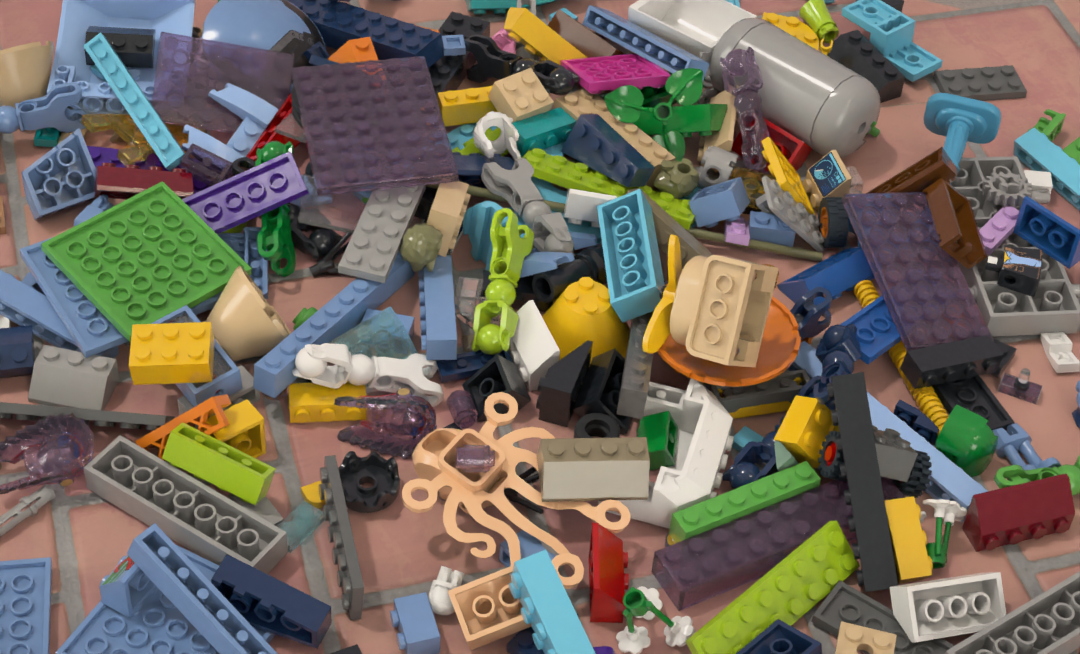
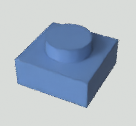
(453, 45)

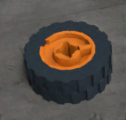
(833, 222)

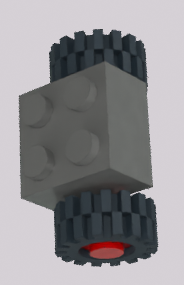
(895, 458)

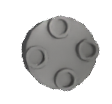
(721, 160)

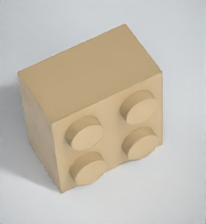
(520, 96)

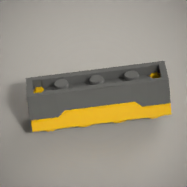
(761, 398)

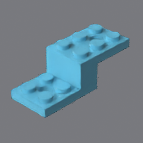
(893, 37)

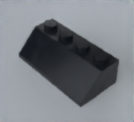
(865, 59)

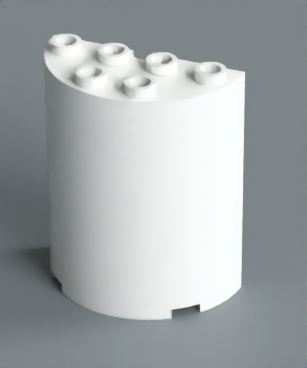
(687, 23)

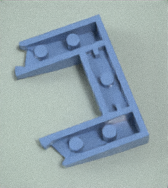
(541, 262)

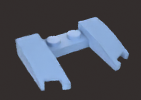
(255, 115)

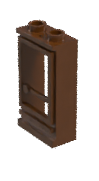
(955, 222)

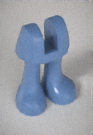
(1018, 441)

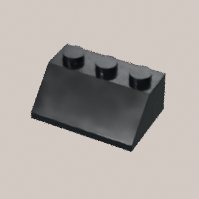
(132, 45)
(602, 388)

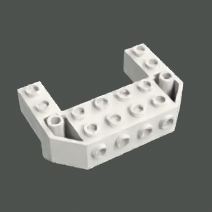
(699, 456)

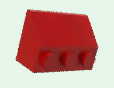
(790, 146)
(606, 576)

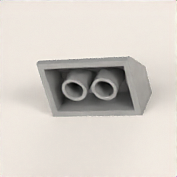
(71, 380)

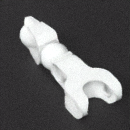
(381, 372)

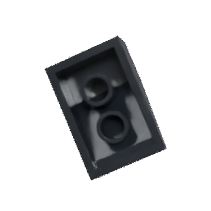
(562, 386)

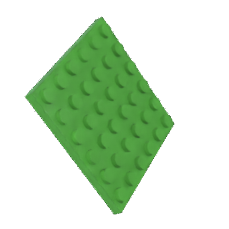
(144, 258)

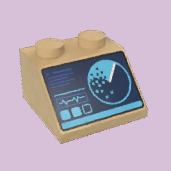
(827, 179)

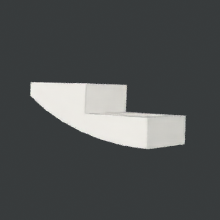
(1058, 351)

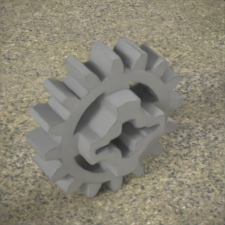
(1006, 189)

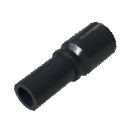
(588, 263)

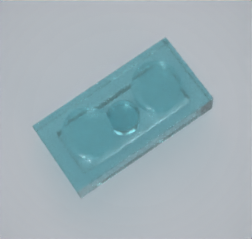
(301, 524)

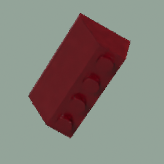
(130, 181)
(1019, 513)

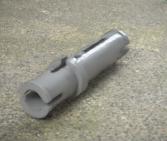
(42, 496)

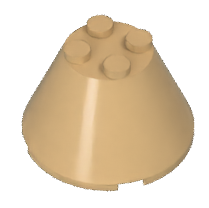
(25, 72)
(244, 319)

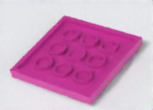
(616, 71)

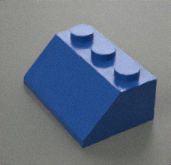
(1048, 232)

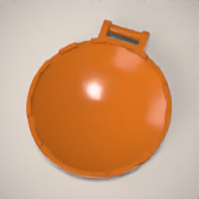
(776, 354)

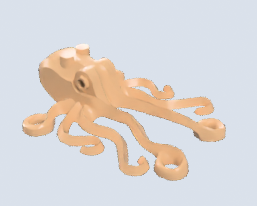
(477, 490)

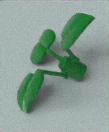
(627, 103)

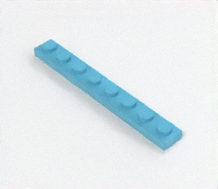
(135, 101)

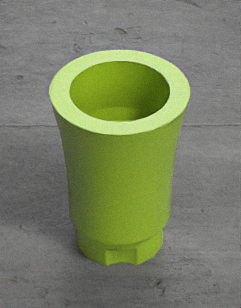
(819, 20)

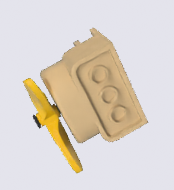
(713, 307)

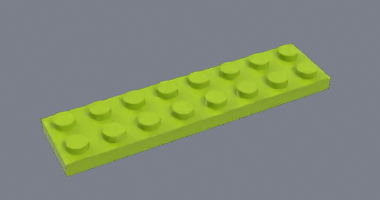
(580, 177)
(780, 594)

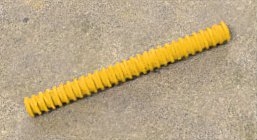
(925, 397)

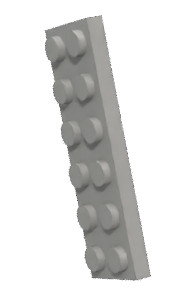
(380, 232)

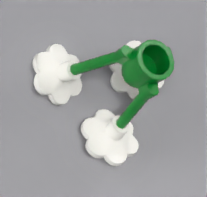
(949, 512)
(646, 604)

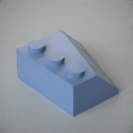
(60, 177)

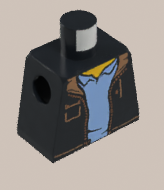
(1017, 269)

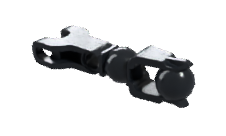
(501, 64)
(320, 240)

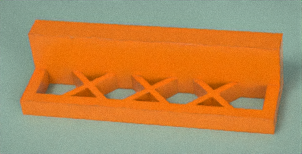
(196, 415)

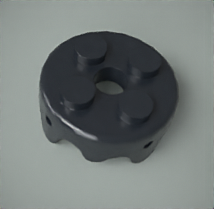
(369, 469)

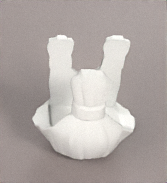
(505, 141)

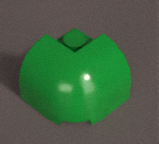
(967, 441)

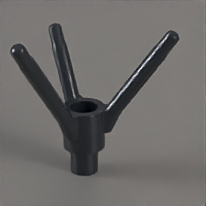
(326, 264)
(513, 494)

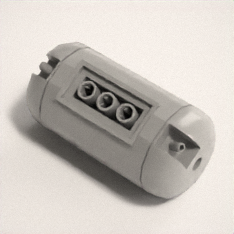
(802, 88)

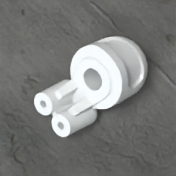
(438, 593)

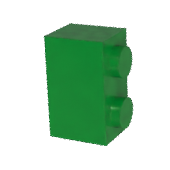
(661, 438)

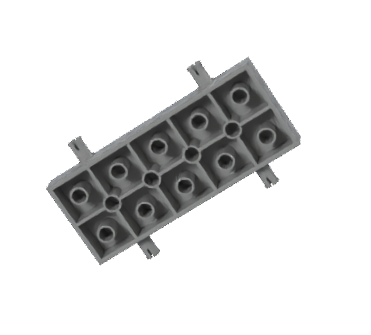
(1005, 310)

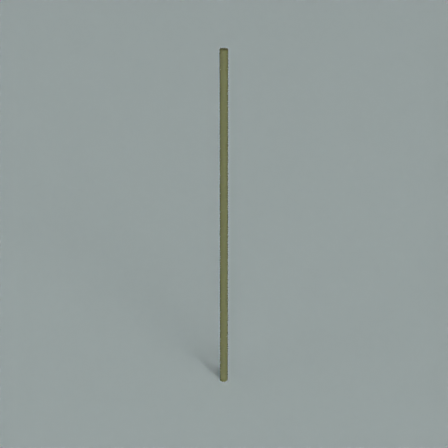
(696, 233)

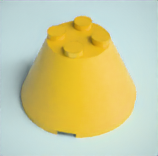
(583, 315)

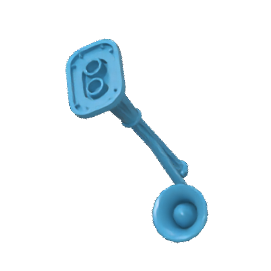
(960, 121)

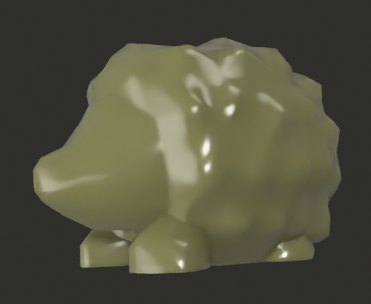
(677, 178)
(421, 246)

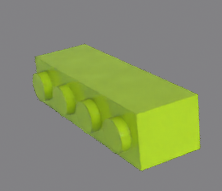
(218, 463)

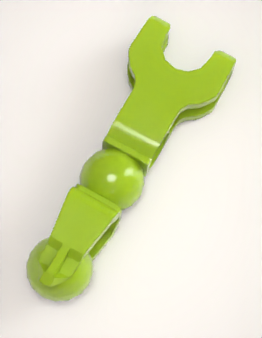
(500, 294)

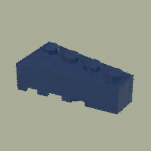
(606, 151)
(272, 603)

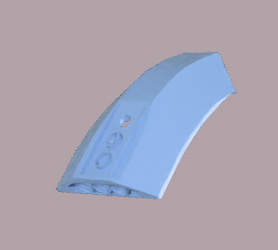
(70, 59)

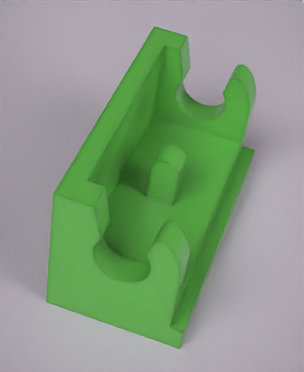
(1052, 127)

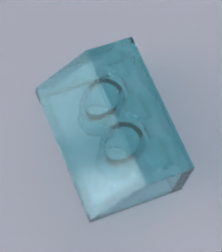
(379, 337)

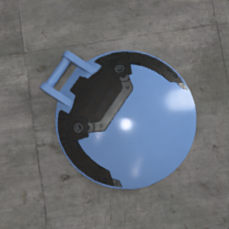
(263, 25)

